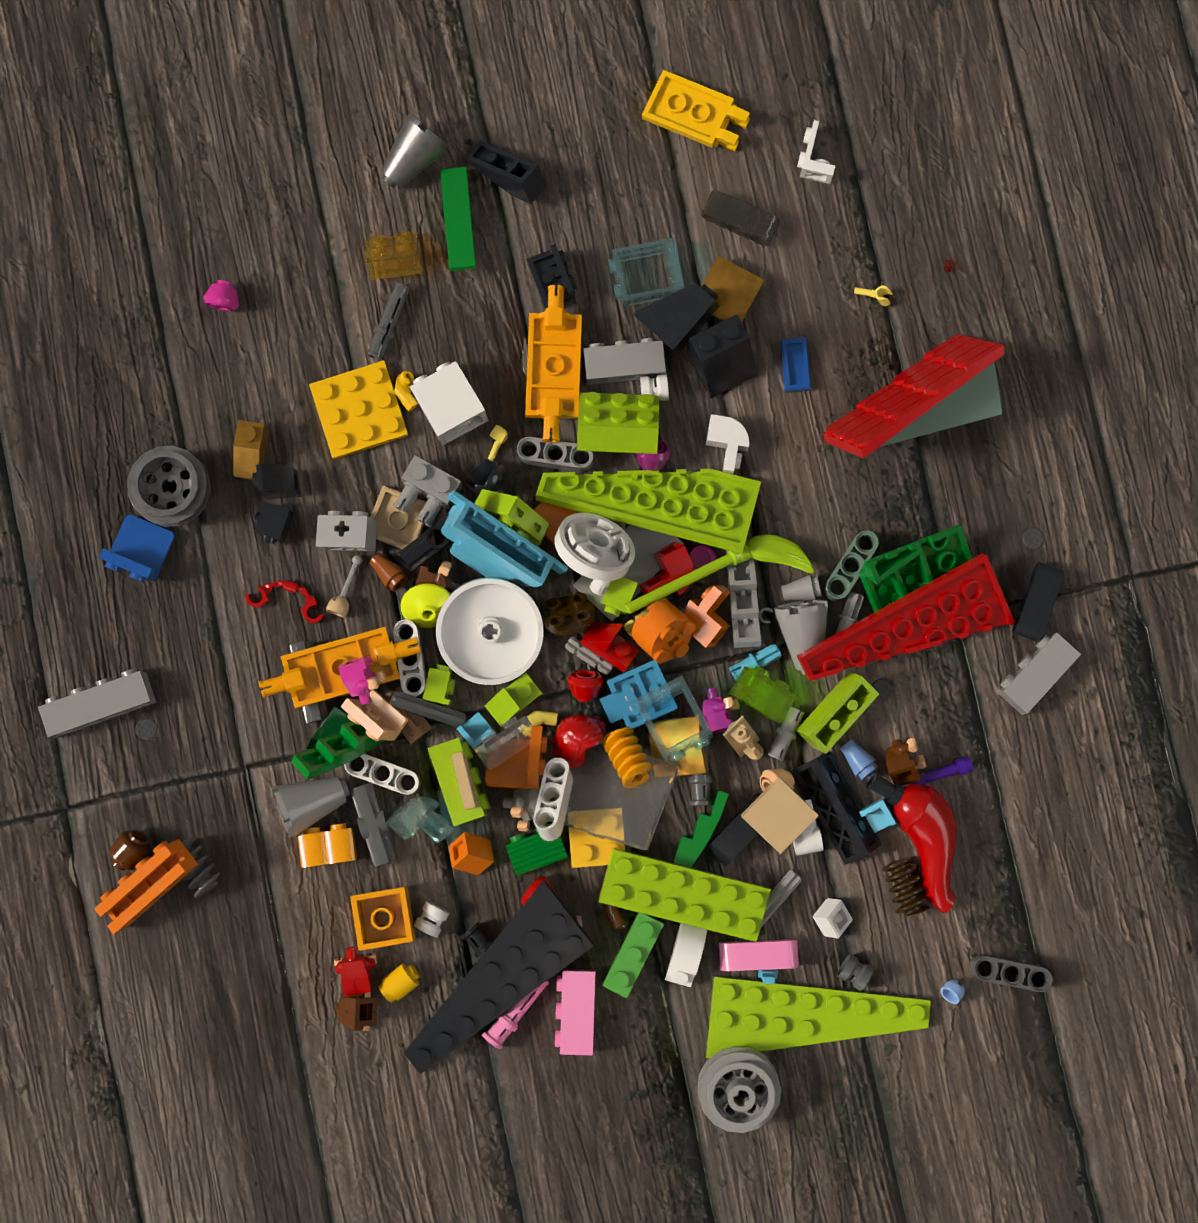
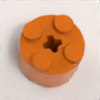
(663, 631)

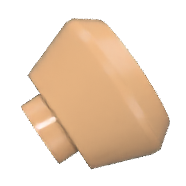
(770, 775)

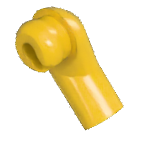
(403, 391)

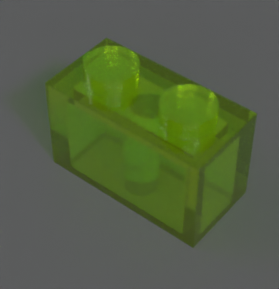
(763, 694)

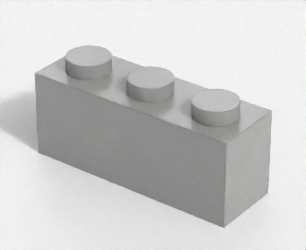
(624, 361)
(1038, 672)

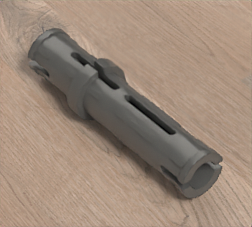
(384, 331)

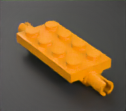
(553, 365)
(314, 672)

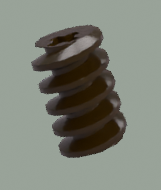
(905, 887)

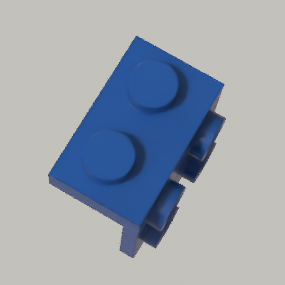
(139, 549)

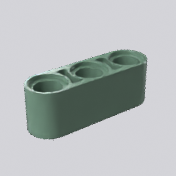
(853, 553)

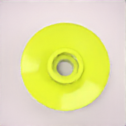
(419, 600)

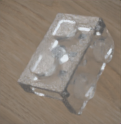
(505, 744)

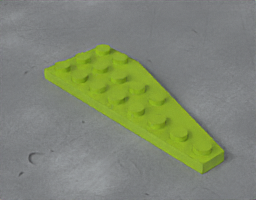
(689, 505)

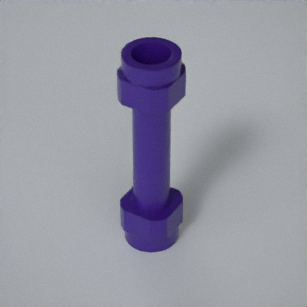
(961, 767)

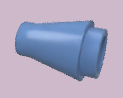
(859, 760)

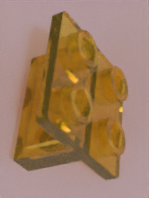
(392, 255)

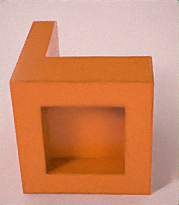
(471, 853)

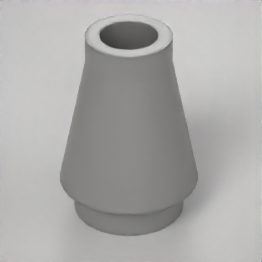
(802, 589)

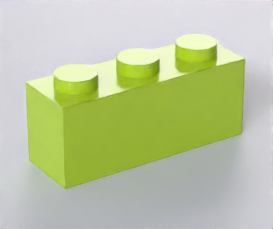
(837, 712)

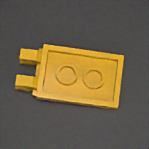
(694, 111)

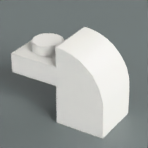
(728, 434)
(686, 954)

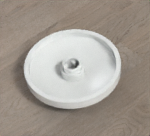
(489, 631)

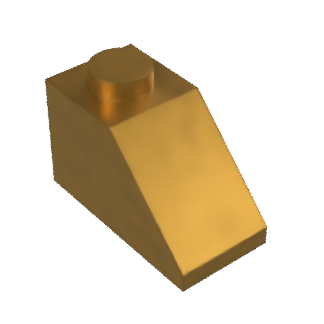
(249, 448)

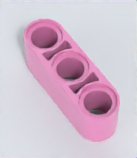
(758, 955)

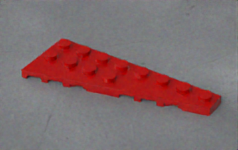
(939, 611)

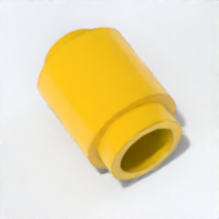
(399, 982)

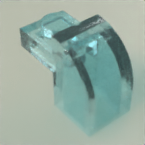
(419, 814)

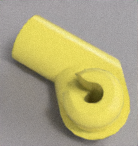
(538, 718)

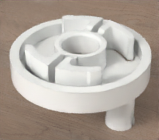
(595, 561)

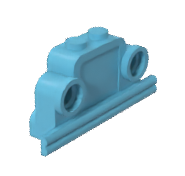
(494, 547)

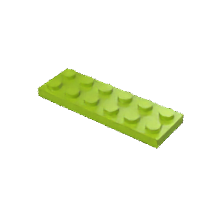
(684, 894)

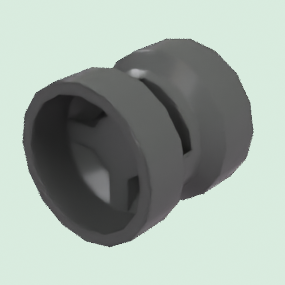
(855, 972)

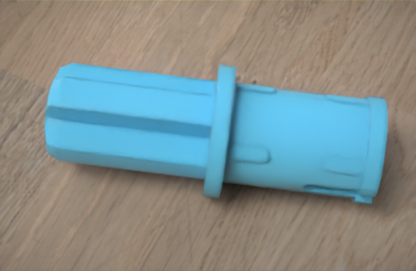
(759, 659)

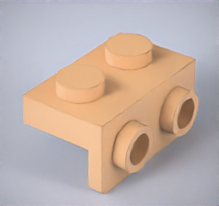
(377, 717)

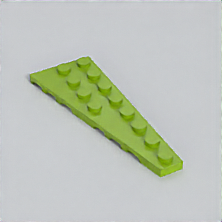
(798, 1015)

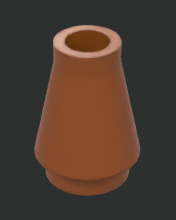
(389, 572)

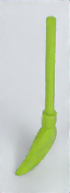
(761, 547)

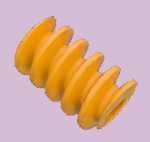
(627, 757)

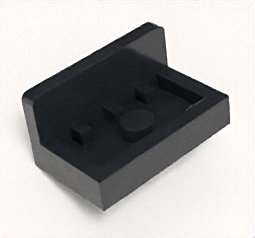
(549, 270)

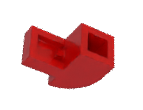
(673, 563)

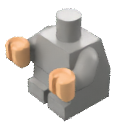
(523, 806)

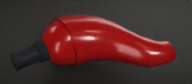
(931, 828)

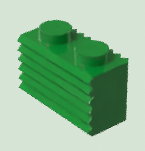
(534, 852)

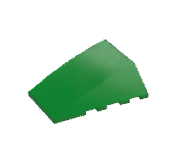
(913, 566)

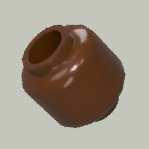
(129, 849)

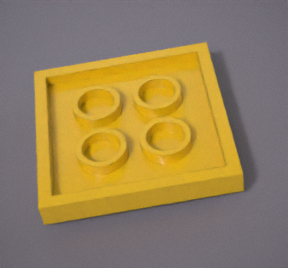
(358, 410)

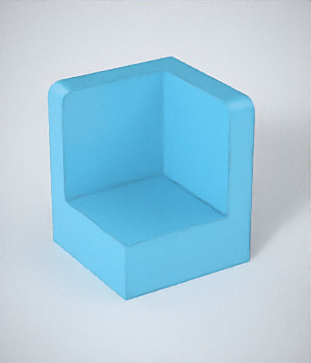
(474, 730)
(879, 815)

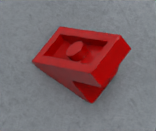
(606, 643)

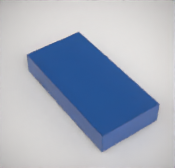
(795, 365)

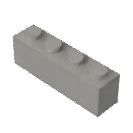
(96, 704)

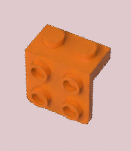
(524, 767)

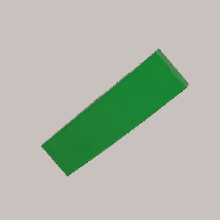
(458, 219)
(334, 750)
(690, 849)

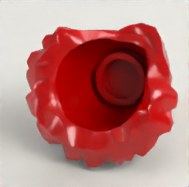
(575, 736)

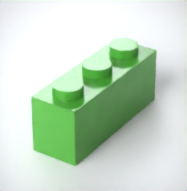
(632, 954)

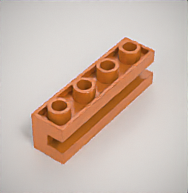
(146, 885)

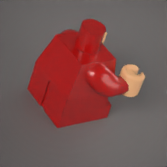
(355, 971)

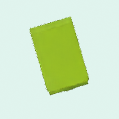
(513, 699)

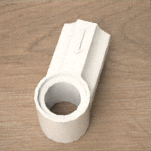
(810, 839)

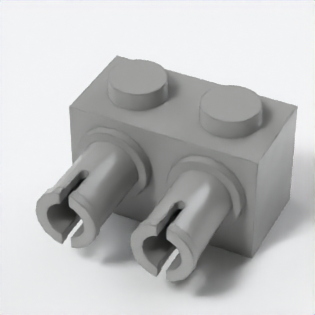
(428, 481)

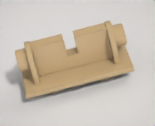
(744, 739)

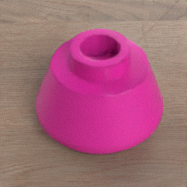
(222, 296)

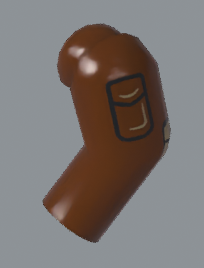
(615, 918)

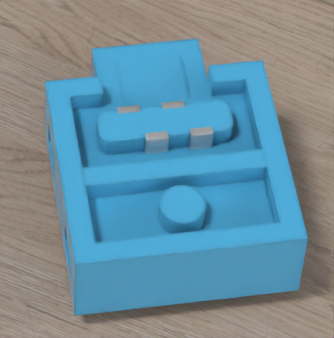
(631, 686)

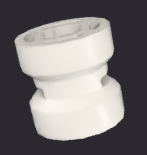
(655, 386)
(433, 913)

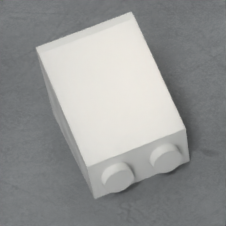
(449, 402)

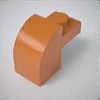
(709, 625)

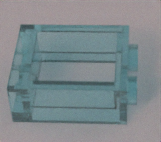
(665, 247)
(661, 695)

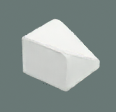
(832, 918)

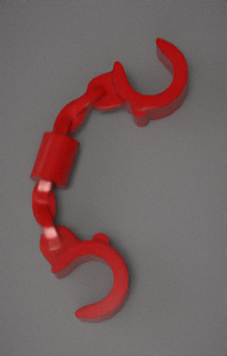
(289, 586)

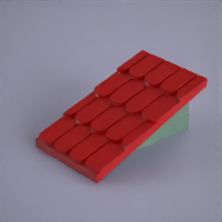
(942, 391)

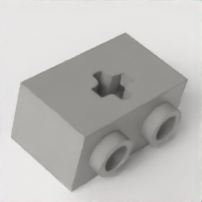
(332, 534)

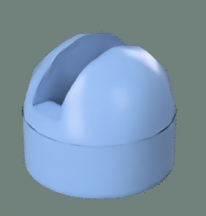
(952, 991)

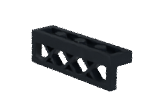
(841, 805)

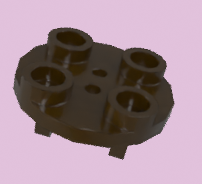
(568, 614)

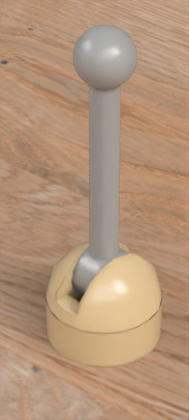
(339, 605)

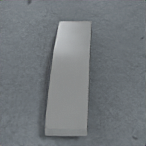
(744, 604)

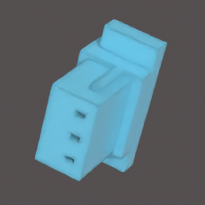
(768, 976)

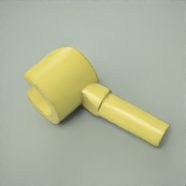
(878, 294)
(500, 435)

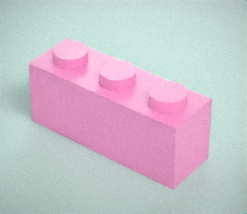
(576, 1011)

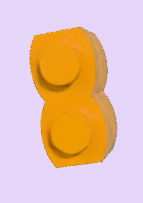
(327, 847)

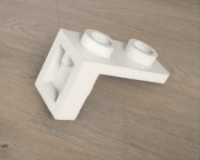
(816, 170)

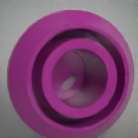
(657, 461)

